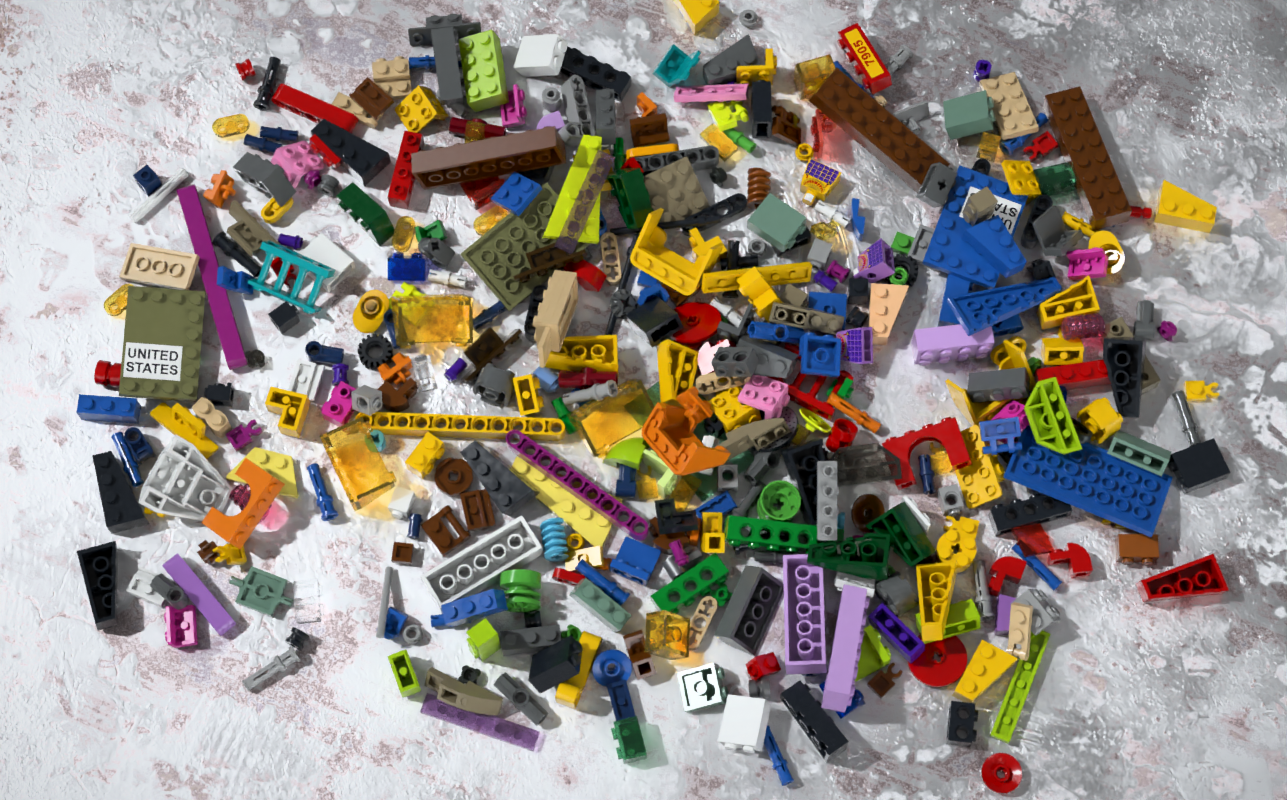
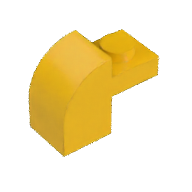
(701, 247)
(711, 534)

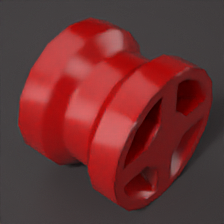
(245, 69)

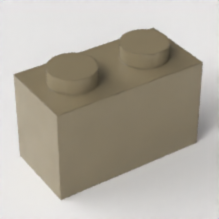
(979, 207)

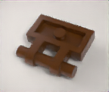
(785, 126)

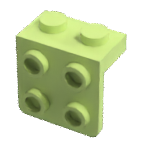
(667, 483)

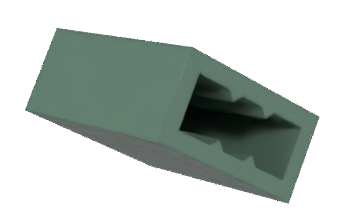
(969, 114)
(777, 223)

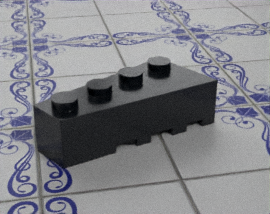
(814, 721)

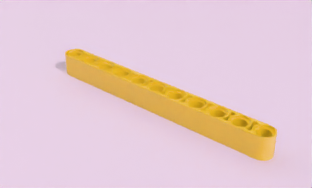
(469, 430)

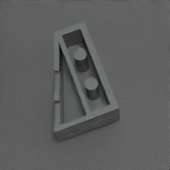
(723, 66)
(265, 176)
(772, 359)

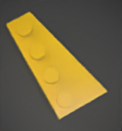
(586, 351)
(935, 593)

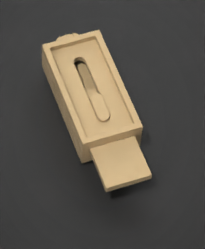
(555, 313)

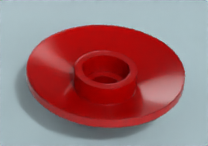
(1006, 764)

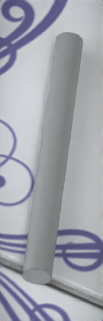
(384, 602)

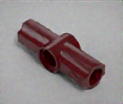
(458, 127)
(585, 378)

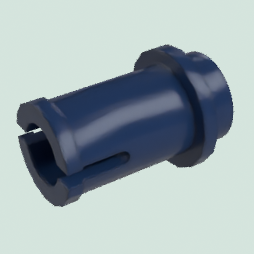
(414, 525)

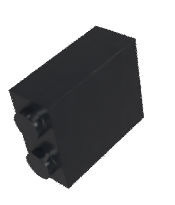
(761, 109)
(654, 321)
(1198, 466)
(555, 664)

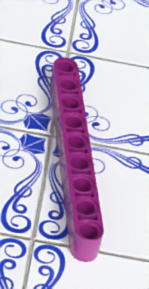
(580, 493)

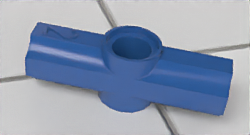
(768, 332)

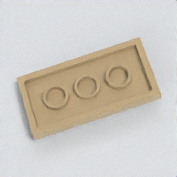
(1010, 107)
(159, 267)

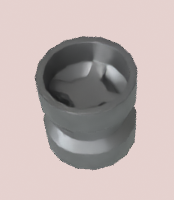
(764, 688)

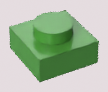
(902, 243)

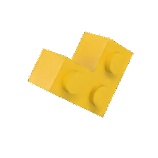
(760, 292)
(292, 408)

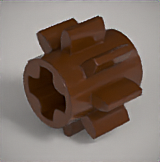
(206, 551)

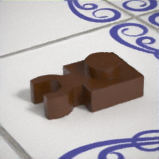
(882, 682)

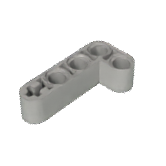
(577, 112)

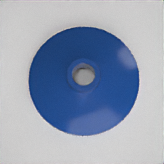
(605, 675)

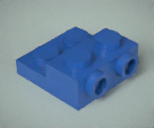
(820, 354)

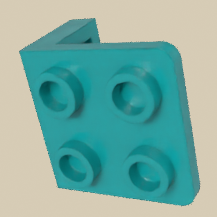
(675, 66)

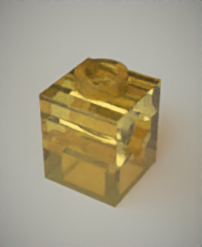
(988, 146)

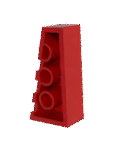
(1188, 580)

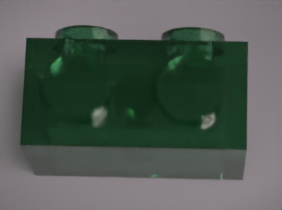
(1055, 179)
(630, 740)

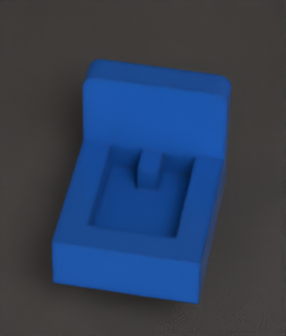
(655, 290)
(394, 623)

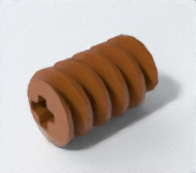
(757, 187)

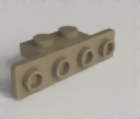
(247, 230)

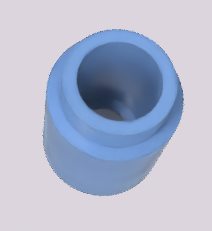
(547, 379)

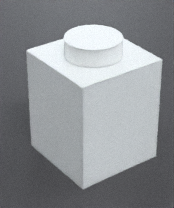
(401, 502)

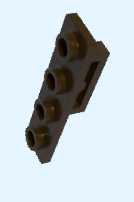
(547, 259)
(485, 349)

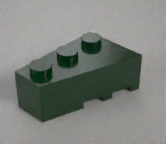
(632, 196)
(366, 213)
(906, 534)

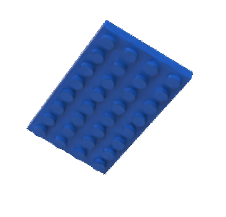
(1092, 482)

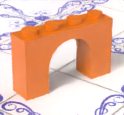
(263, 492)

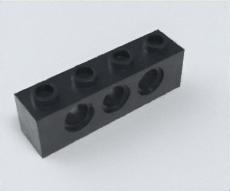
(595, 81)
(1002, 524)

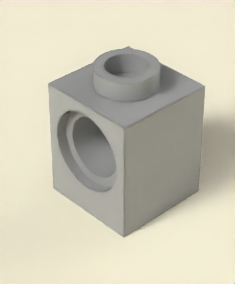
(819, 254)
(366, 400)
(730, 485)
(953, 493)

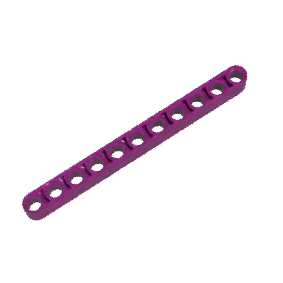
(208, 267)

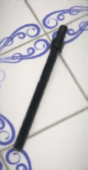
(700, 221)
(623, 283)

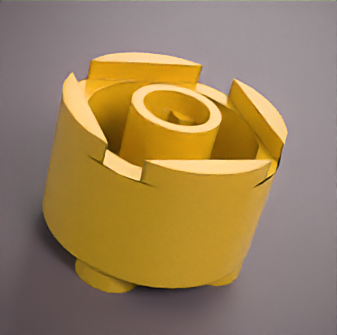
(1100, 419)
(958, 541)

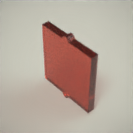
(1032, 540)

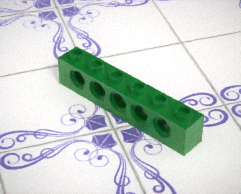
(733, 534)

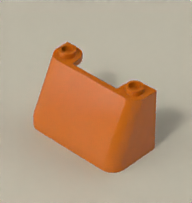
(675, 443)

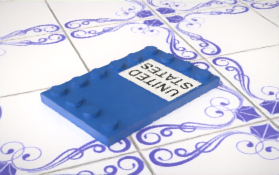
(948, 250)

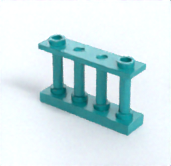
(305, 265)

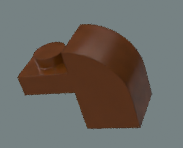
(396, 400)
(662, 541)
(641, 662)

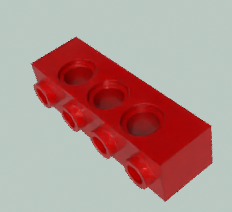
(403, 179)

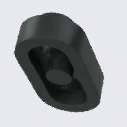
(1083, 433)

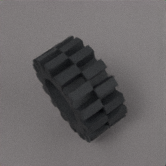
(909, 265)
(370, 342)

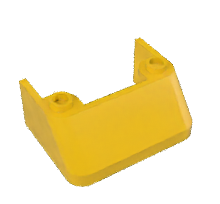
(664, 264)
(987, 410)

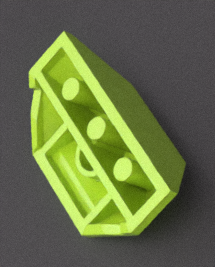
(1051, 418)

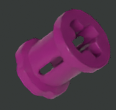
(838, 271)

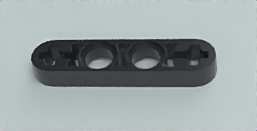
(712, 211)

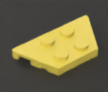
(276, 464)

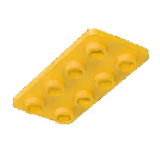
(982, 478)

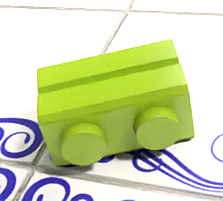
(404, 673)

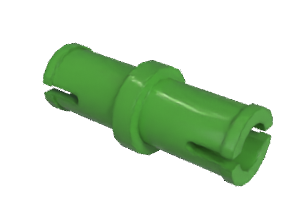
(739, 139)

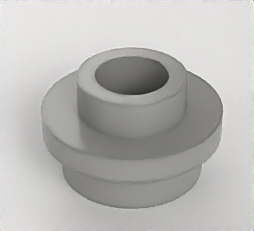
(748, 22)
(757, 243)
(412, 628)

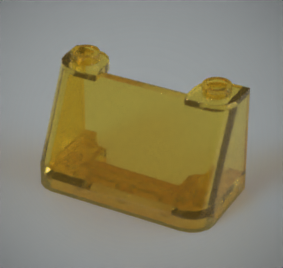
(432, 319)
(613, 418)
(357, 462)

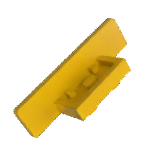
(184, 424)

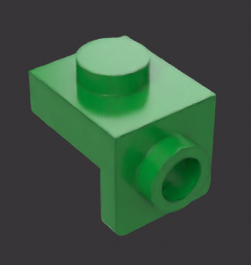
(434, 230)
(845, 391)

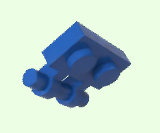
(1000, 429)

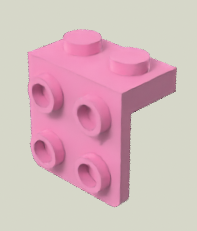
(296, 161)
(765, 395)

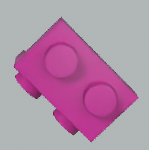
(514, 112)
(1087, 262)
(181, 626)

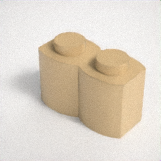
(211, 417)

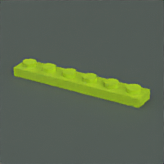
(1019, 689)

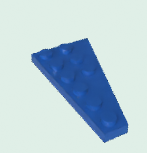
(988, 307)

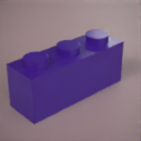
(896, 633)

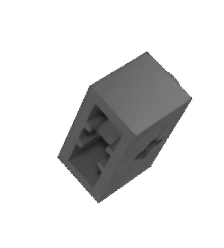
(937, 185)

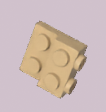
(393, 76)

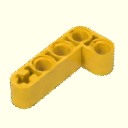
(571, 689)

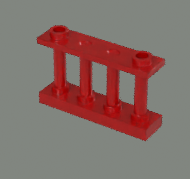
(809, 400)

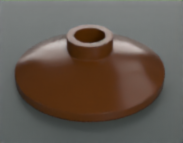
(873, 509)

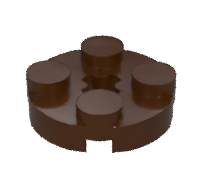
(454, 466)

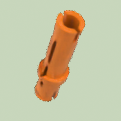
(860, 417)

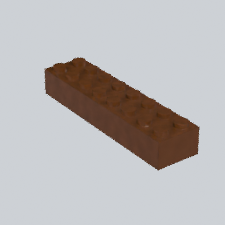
(875, 129)
(1085, 151)
(488, 158)

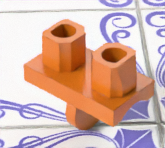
(221, 190)
(397, 373)
(694, 405)

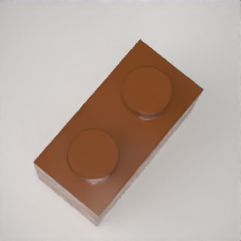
(1137, 548)

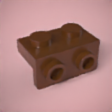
(649, 130)

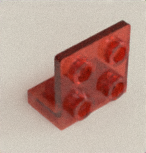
(820, 124)
(481, 191)

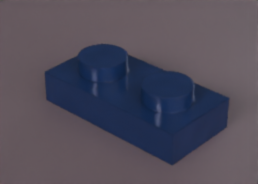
(621, 700)

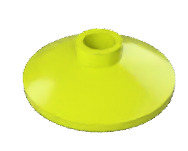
(814, 422)

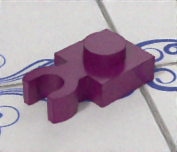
(241, 436)

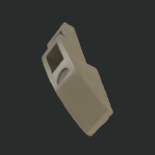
(806, 318)
(754, 434)
(463, 696)

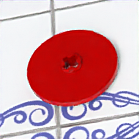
(699, 322)
(947, 670)

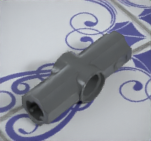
(762, 463)
(512, 690)

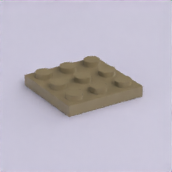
(675, 191)

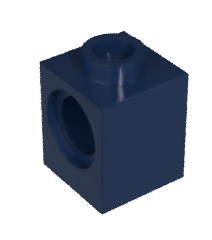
(147, 180)

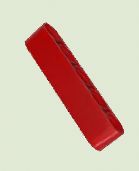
(313, 108)

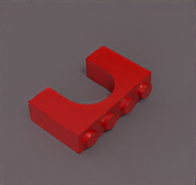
(945, 433)

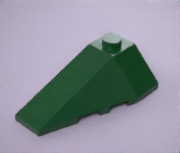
(860, 556)

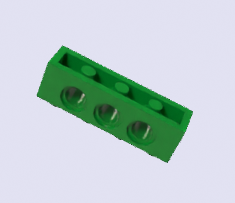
(711, 565)

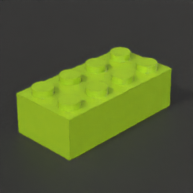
(483, 70)

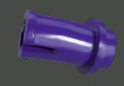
(291, 241)
(825, 280)
(452, 373)

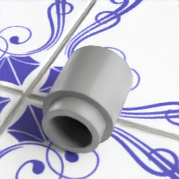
(551, 99)

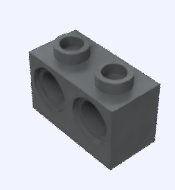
(735, 361)

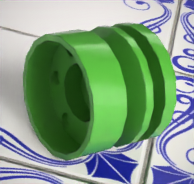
(785, 496)
(521, 589)

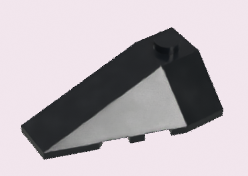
(1125, 369)

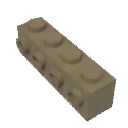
(1119, 328)

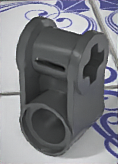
(436, 251)

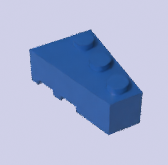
(996, 245)

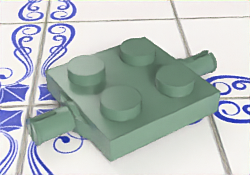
(261, 591)

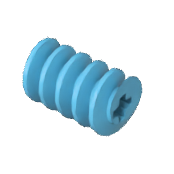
(553, 539)

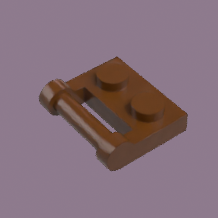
(440, 534)

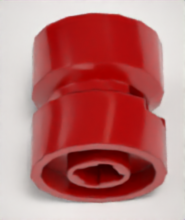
(107, 373)
(841, 434)

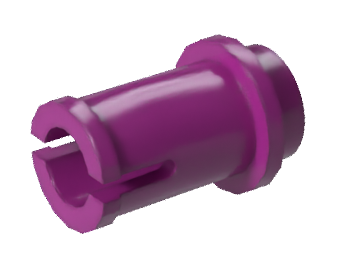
(679, 553)

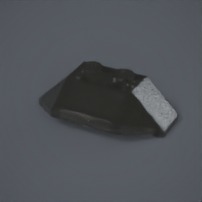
(865, 465)

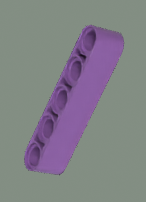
(199, 594)

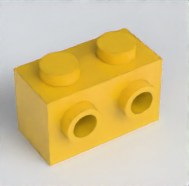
(1061, 351)
(527, 394)
(425, 455)

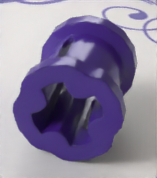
(982, 70)
(340, 368)

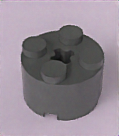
(494, 385)
(896, 594)

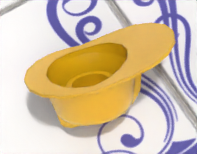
(1112, 248)
(370, 311)

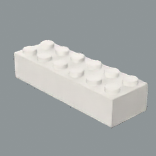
(482, 563)

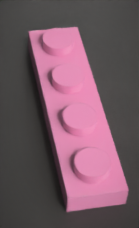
(706, 93)

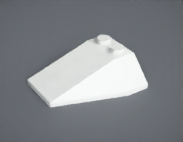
(184, 483)

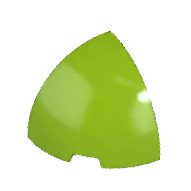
(627, 452)

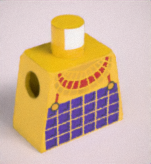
(818, 181)

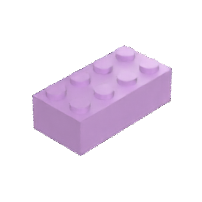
(950, 343)

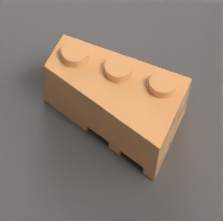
(884, 307)

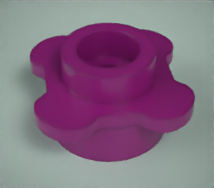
(312, 178)
(1167, 330)

